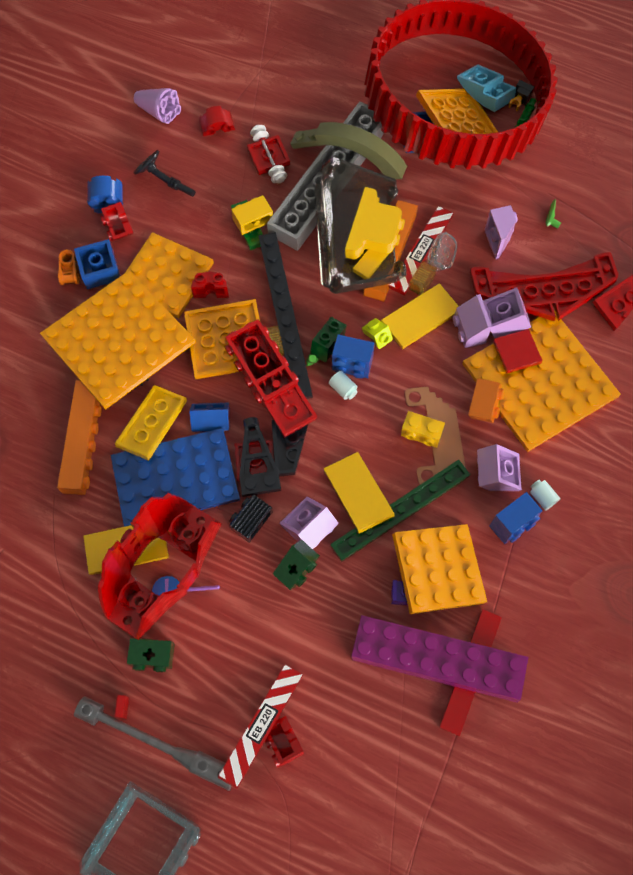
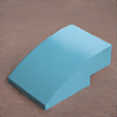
(487, 87)

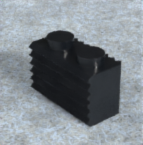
(250, 518)

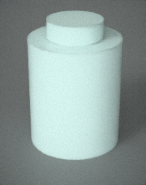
(343, 385)
(544, 494)

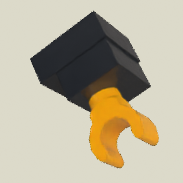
(523, 94)

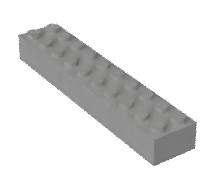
(297, 213)

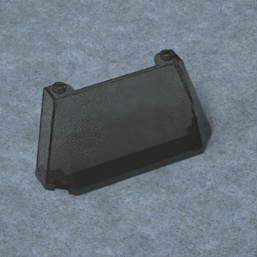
(336, 208)

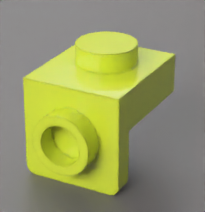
(378, 332)

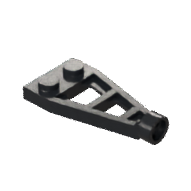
(260, 482)

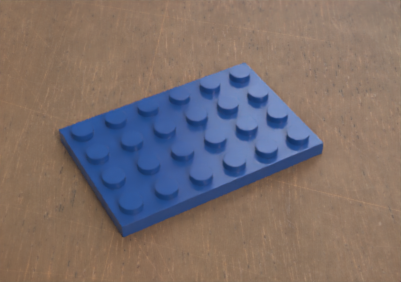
(188, 467)

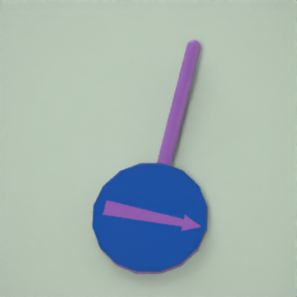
(169, 583)

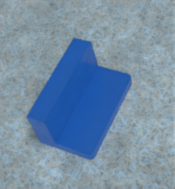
(209, 416)

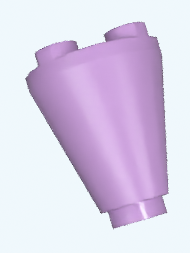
(159, 103)

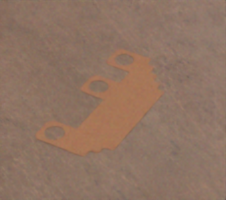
(450, 443)

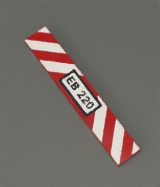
(420, 250)
(260, 727)

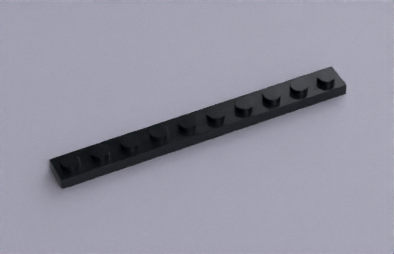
(284, 310)

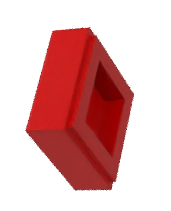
(121, 707)

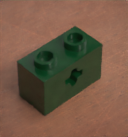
(324, 341)
(296, 564)
(141, 648)

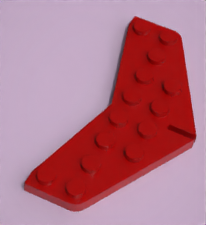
(562, 290)

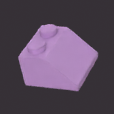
(500, 228)
(507, 313)
(472, 322)
(498, 469)
(309, 522)

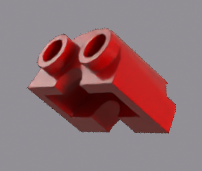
(216, 119)
(117, 221)
(208, 283)
(283, 742)

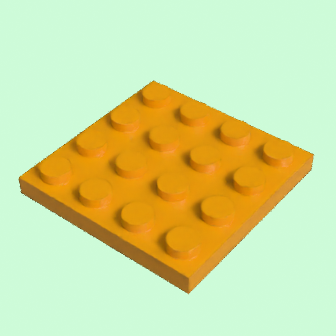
(455, 111)
(168, 271)
(209, 329)
(439, 568)

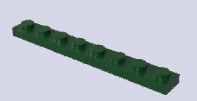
(403, 509)

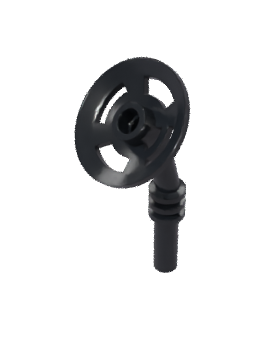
(149, 165)

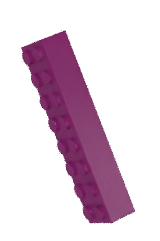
(440, 658)

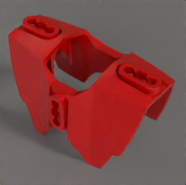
(163, 518)

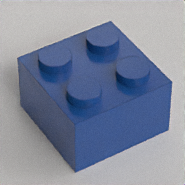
(97, 264)
(352, 356)
(516, 518)

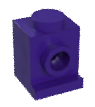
(398, 596)

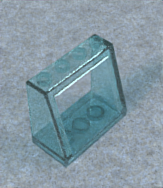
(178, 857)

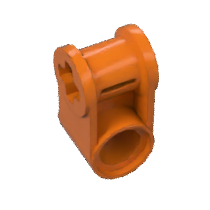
(68, 271)

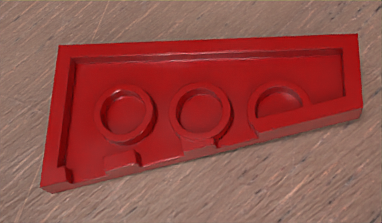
(616, 303)

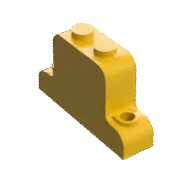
(374, 226)

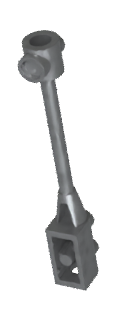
(196, 762)

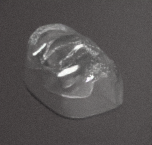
(442, 251)

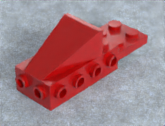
(269, 377)

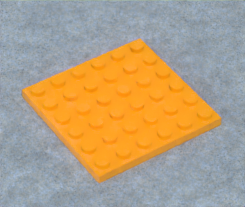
(117, 339)
(548, 395)

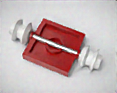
(268, 154)

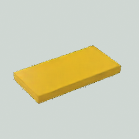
(421, 316)
(151, 422)
(358, 492)
(98, 544)

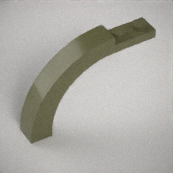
(354, 139)

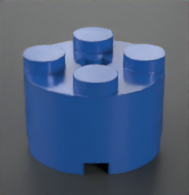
(103, 192)

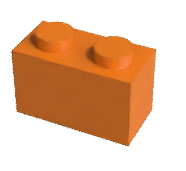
(486, 400)

